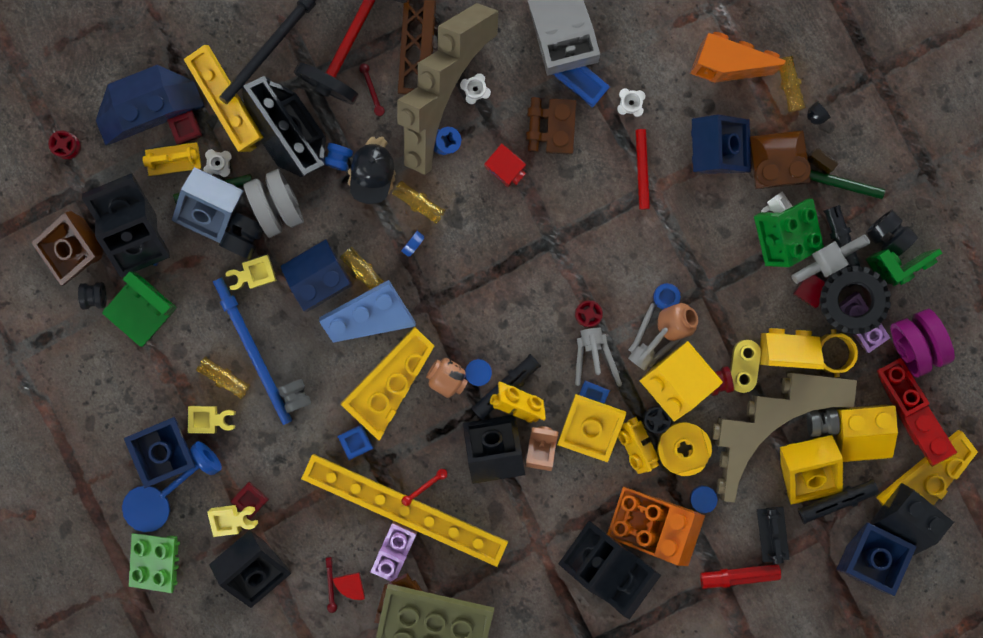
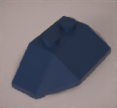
(145, 102)

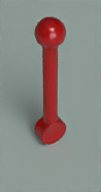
(440, 475)

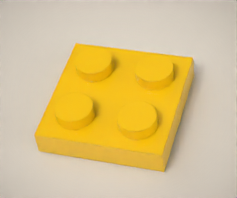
(591, 428)

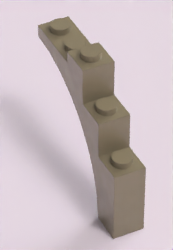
(437, 75)
(766, 414)

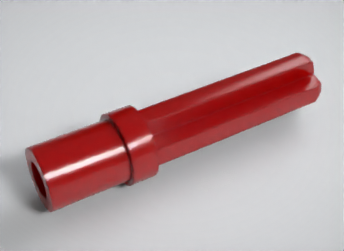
(727, 578)

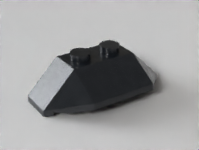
(286, 125)

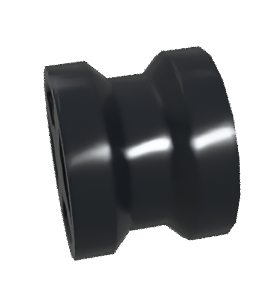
(92, 295)
(660, 421)

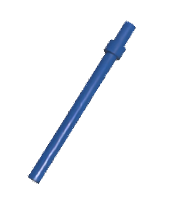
(230, 305)

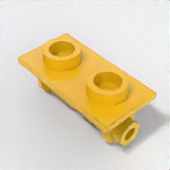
(172, 159)
(526, 405)
(641, 457)

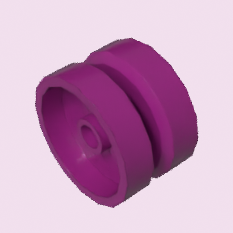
(922, 342)

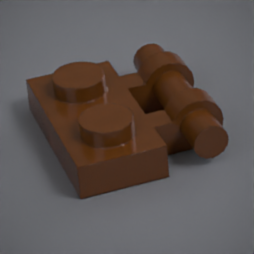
(560, 126)

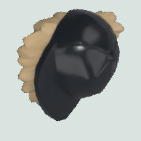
(372, 172)

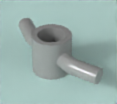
(830, 259)

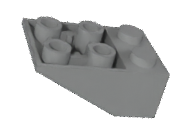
(564, 34)

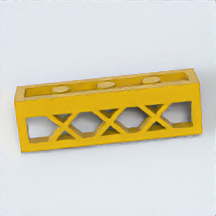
(233, 115)

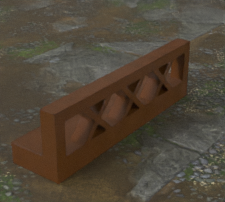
(426, 38)

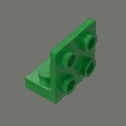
(789, 234)
(888, 265)
(139, 309)

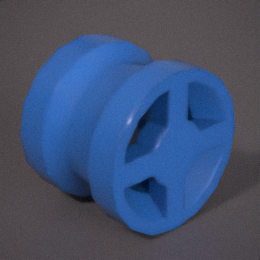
(442, 144)
(338, 157)

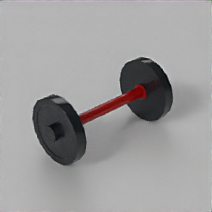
(326, 82)

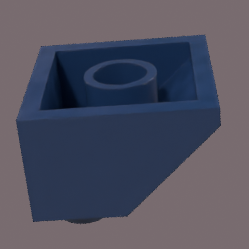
(721, 144)
(315, 276)
(159, 452)
(877, 559)

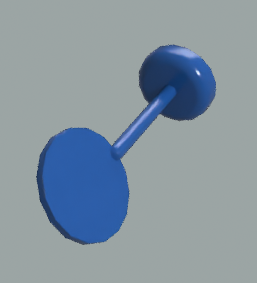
(149, 507)

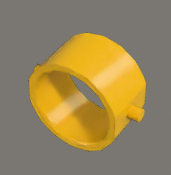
(853, 352)

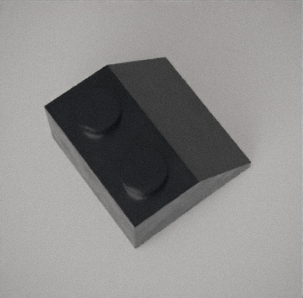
(493, 449)
(912, 519)
(249, 569)

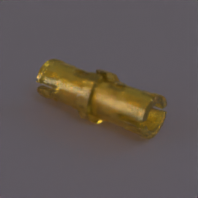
(791, 85)
(418, 202)
(361, 269)
(223, 378)

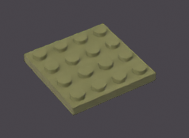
(429, 615)

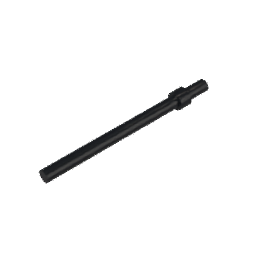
(303, 7)

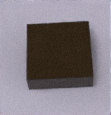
(822, 161)

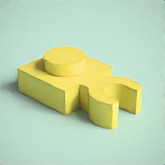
(256, 273)
(205, 419)
(228, 521)

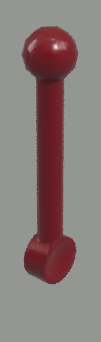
(378, 110)
(331, 607)

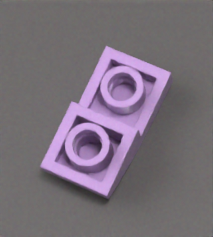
(855, 306)
(393, 551)

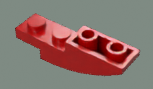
(915, 412)

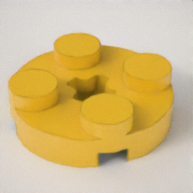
(697, 456)

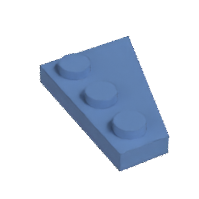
(368, 314)

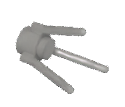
(592, 341)
(643, 355)

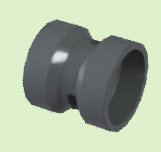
(294, 395)
(823, 422)

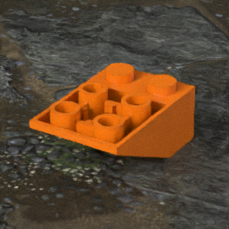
(727, 61)
(656, 526)

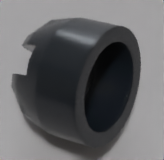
(817, 114)

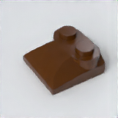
(779, 160)
(68, 247)

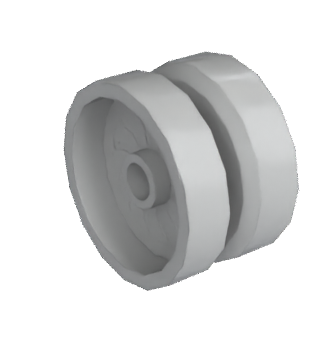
(271, 204)

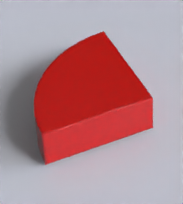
(350, 586)

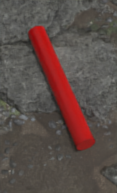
(642, 169)

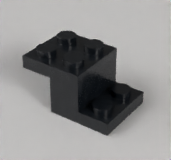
(126, 225)
(609, 570)

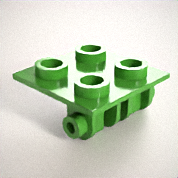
(153, 562)

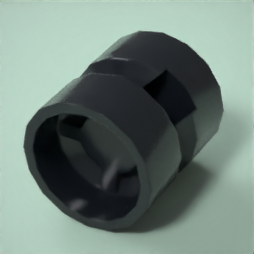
(242, 236)
(901, 238)

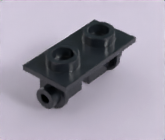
(773, 534)

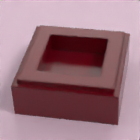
(185, 127)
(810, 291)
(249, 496)

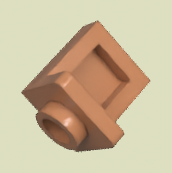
(541, 448)

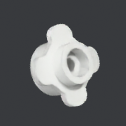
(477, 81)
(636, 96)
(223, 168)

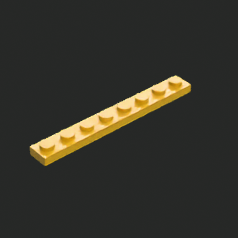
(415, 516)

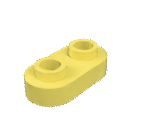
(742, 365)

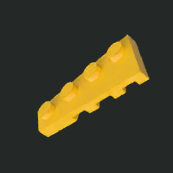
(383, 389)
(933, 481)

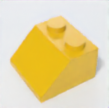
(791, 350)
(681, 381)
(867, 432)
(812, 469)

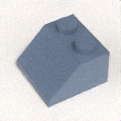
(206, 204)

